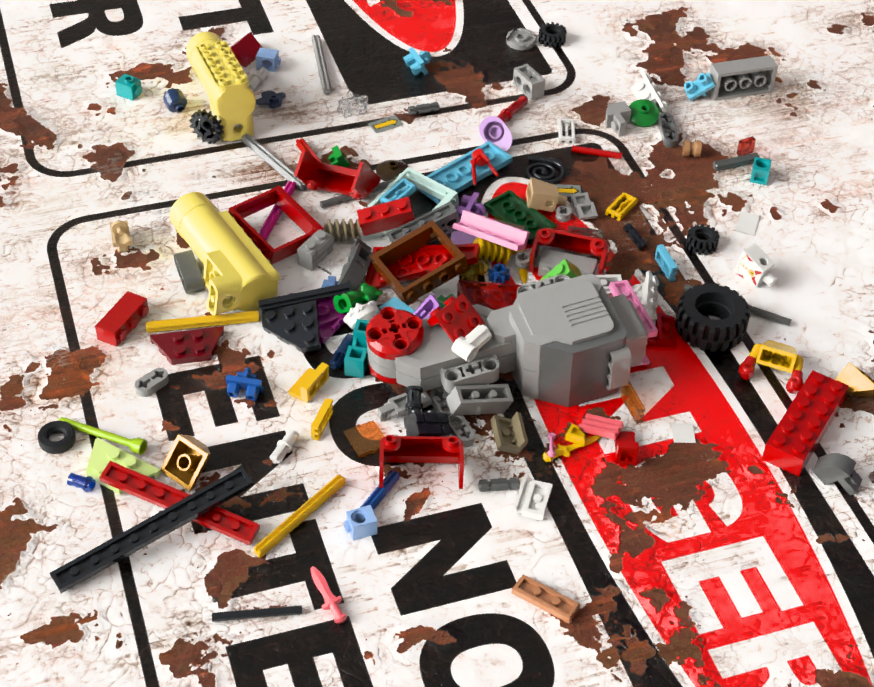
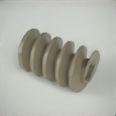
(343, 229)

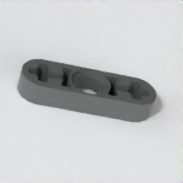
(670, 125)

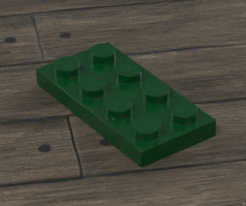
(513, 209)

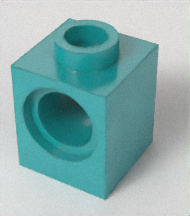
(760, 171)

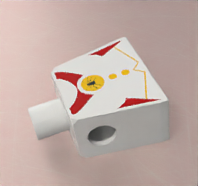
(755, 266)

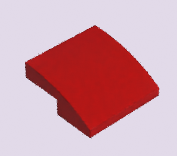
(666, 332)

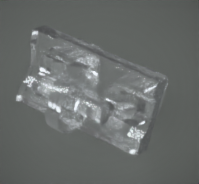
(352, 102)

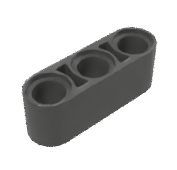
(188, 271)

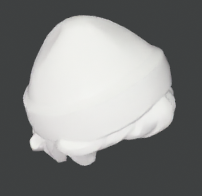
(363, 312)

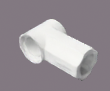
(468, 346)

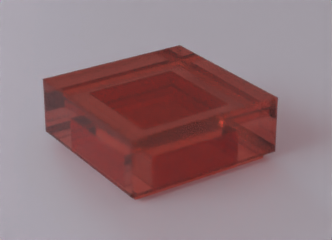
(746, 146)

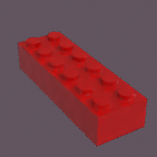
(805, 423)

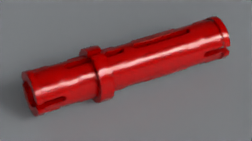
(507, 113)

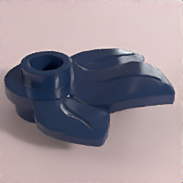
(271, 98)

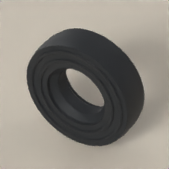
(58, 446)

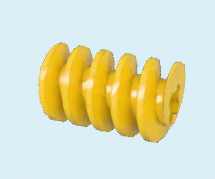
(493, 251)

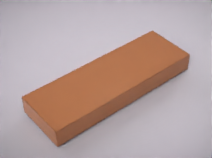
(546, 598)

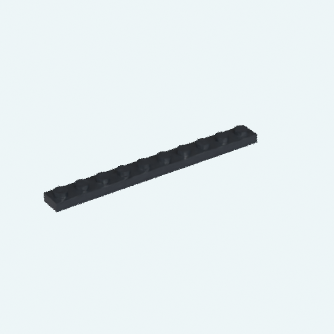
(151, 530)

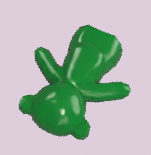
(348, 300)

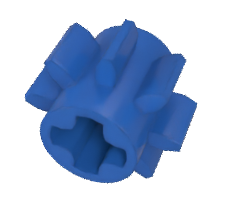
(499, 274)

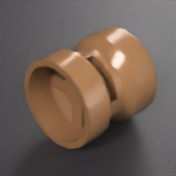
(692, 148)

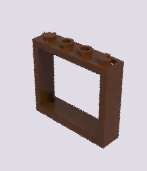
(407, 245)

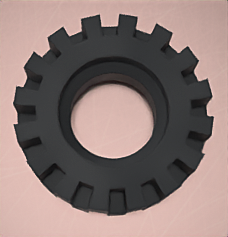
(552, 35)
(707, 245)

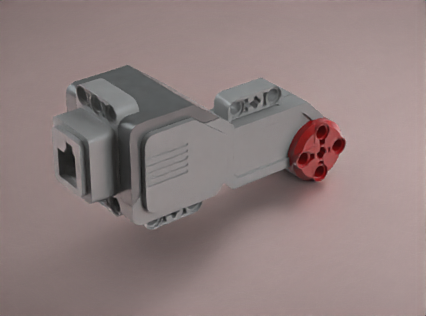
(556, 340)

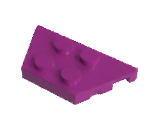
(329, 318)

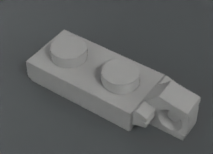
(396, 406)

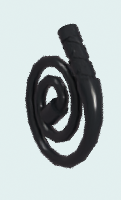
(546, 162)

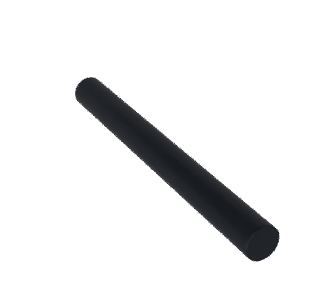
(256, 613)

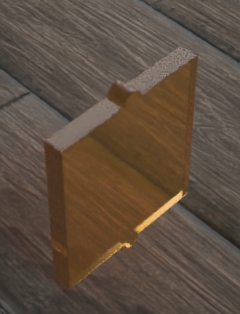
(364, 438)

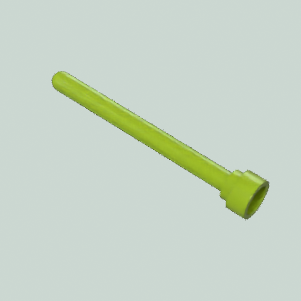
(137, 444)

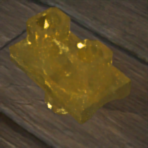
(474, 270)

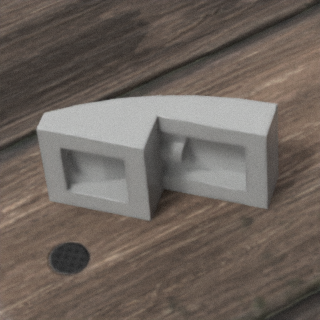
(583, 206)

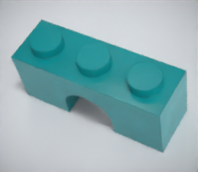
(356, 356)

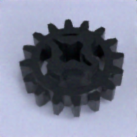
(206, 126)

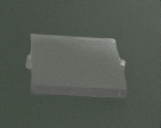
(334, 263)

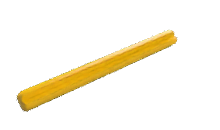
(202, 321)
(299, 515)

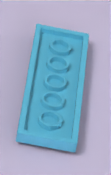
(458, 173)

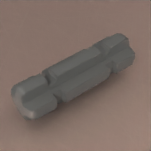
(423, 108)
(498, 484)

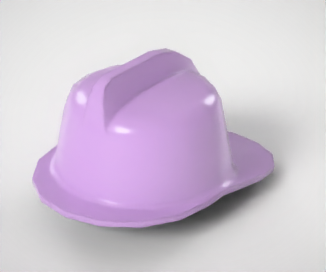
(496, 132)

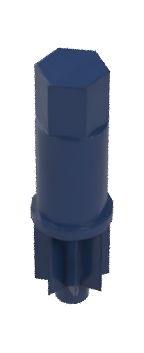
(339, 355)

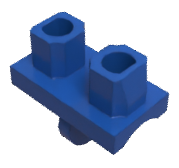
(244, 381)

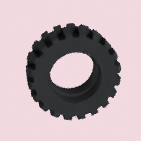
(707, 332)

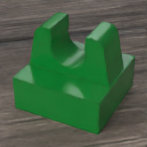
(338, 157)

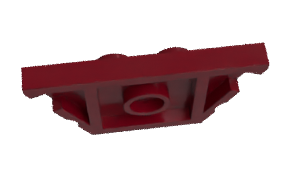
(188, 345)

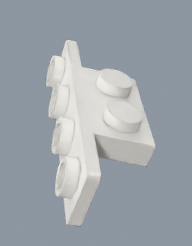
(647, 90)
(648, 294)

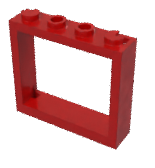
(289, 207)

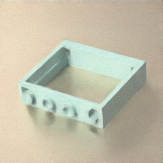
(425, 184)

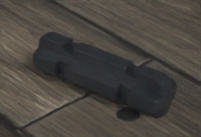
(635, 236)

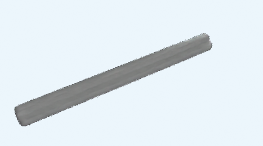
(321, 64)

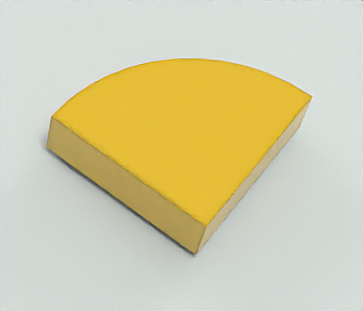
(575, 435)

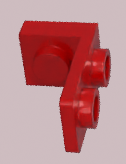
(626, 448)

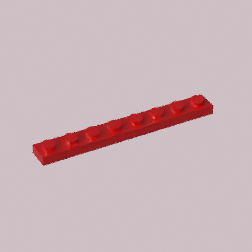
(165, 496)

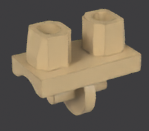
(120, 235)

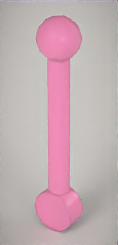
(551, 436)

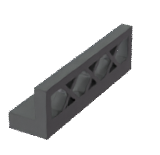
(440, 216)

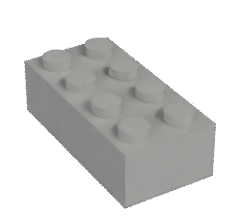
(743, 77)

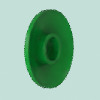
(644, 118)

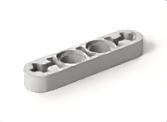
(468, 438)

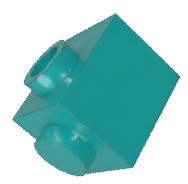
(128, 87)

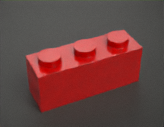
(385, 216)
(122, 319)

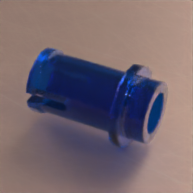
(85, 483)

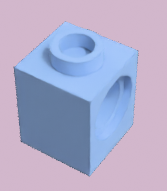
(268, 58)
(361, 522)

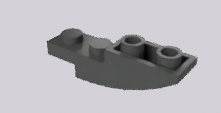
(357, 264)

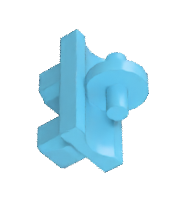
(417, 61)
(699, 87)

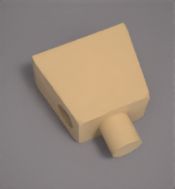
(543, 195)

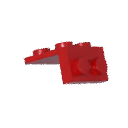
(456, 318)

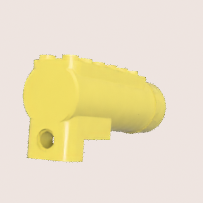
(224, 84)
(233, 264)

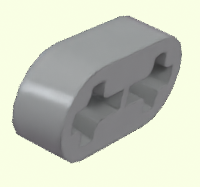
(151, 382)

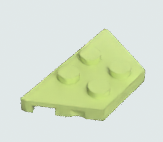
(105, 452)

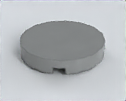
(521, 39)

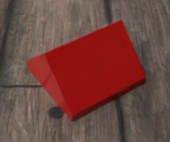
(246, 49)

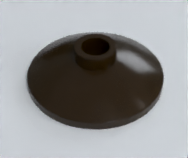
(390, 169)

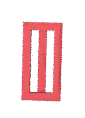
(602, 426)

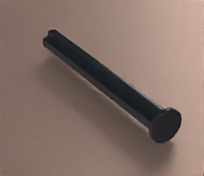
(305, 296)

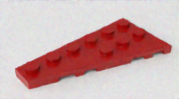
(420, 263)

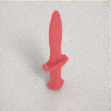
(331, 601)

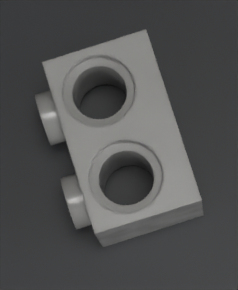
(529, 81)

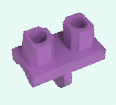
(470, 203)

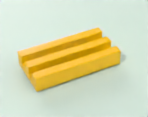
(624, 208)
(322, 419)

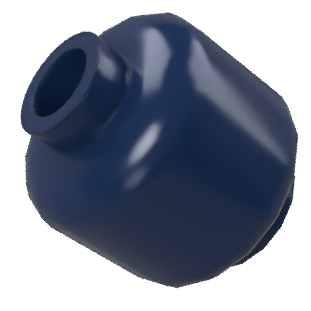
(175, 100)

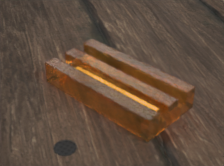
(633, 403)

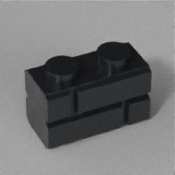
(427, 423)

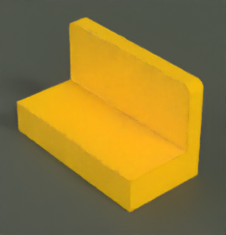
(310, 383)

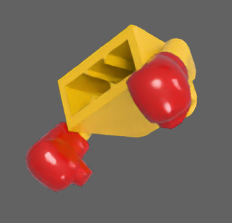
(776, 356)

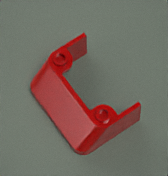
(335, 178)
(572, 242)
(421, 450)

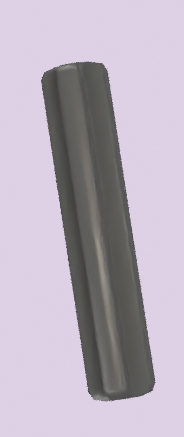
(734, 161)

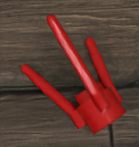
(480, 159)

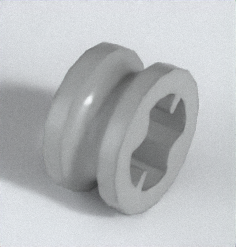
(563, 213)
(522, 264)

